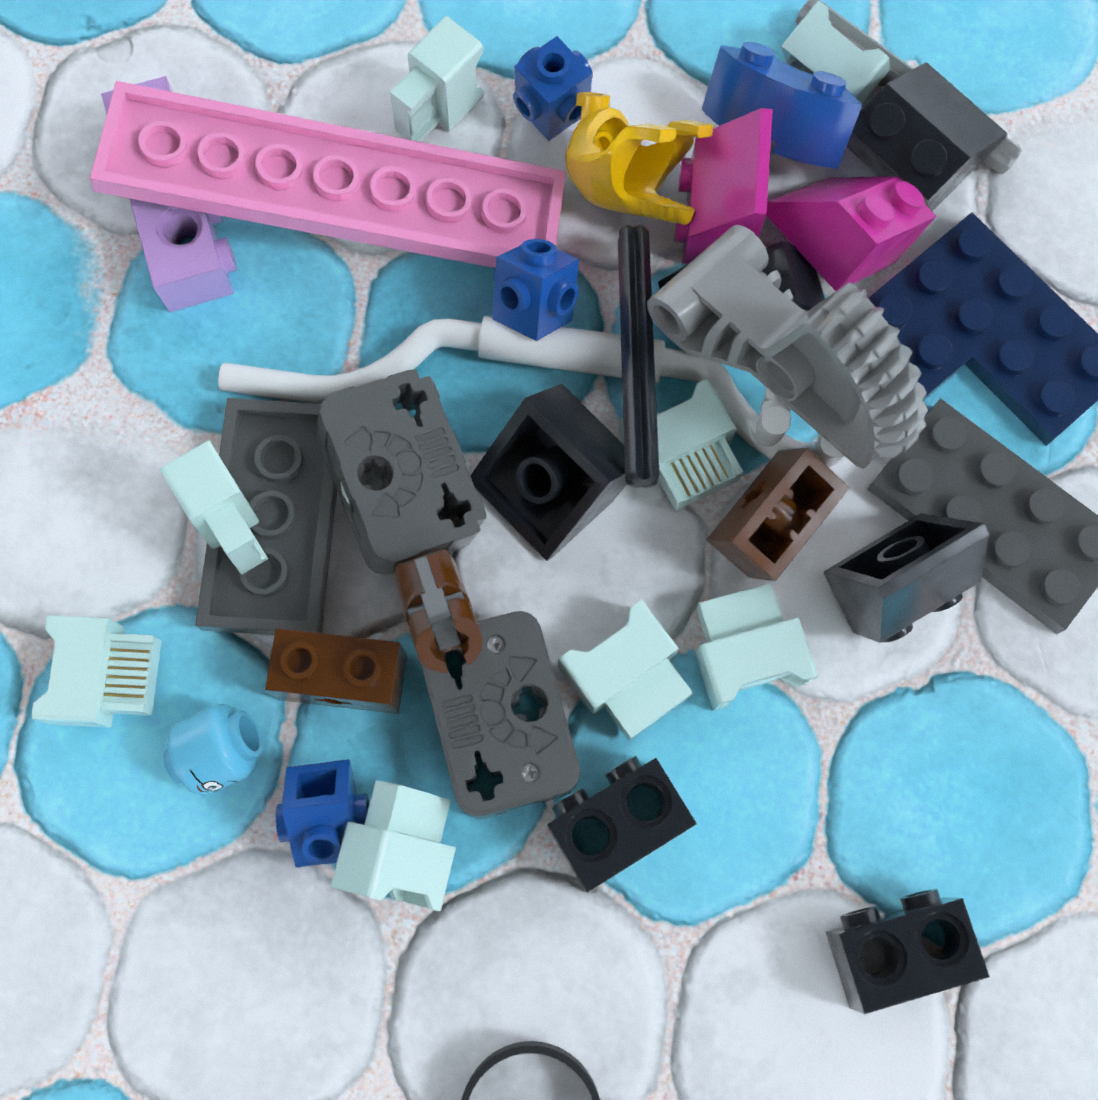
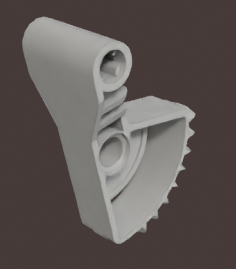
(827, 364)

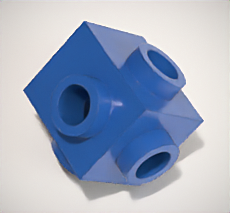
(549, 84)
(535, 288)
(314, 821)

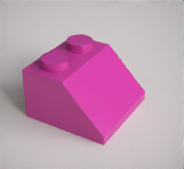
(726, 181)
(851, 224)

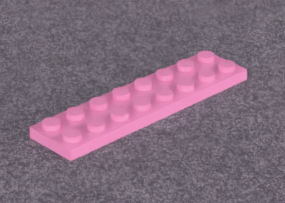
(321, 177)

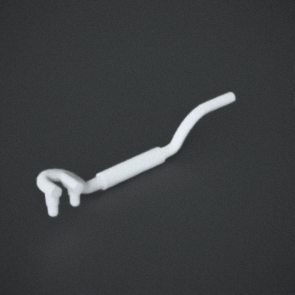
(563, 350)

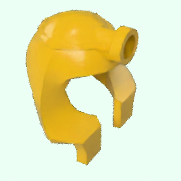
(617, 170)

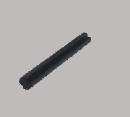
(637, 358)

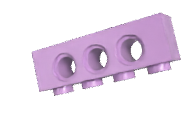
(189, 271)

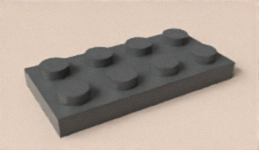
(289, 487)
(1040, 535)

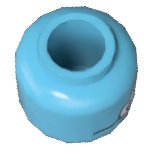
(213, 749)

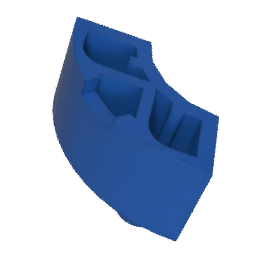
(809, 113)

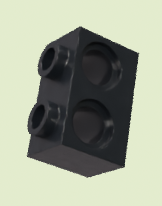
(627, 837)
(907, 968)

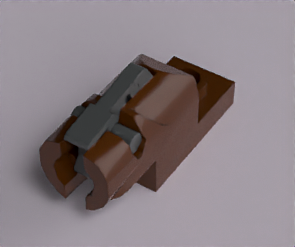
(437, 609)

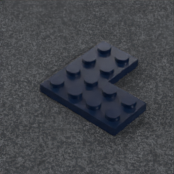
(989, 311)

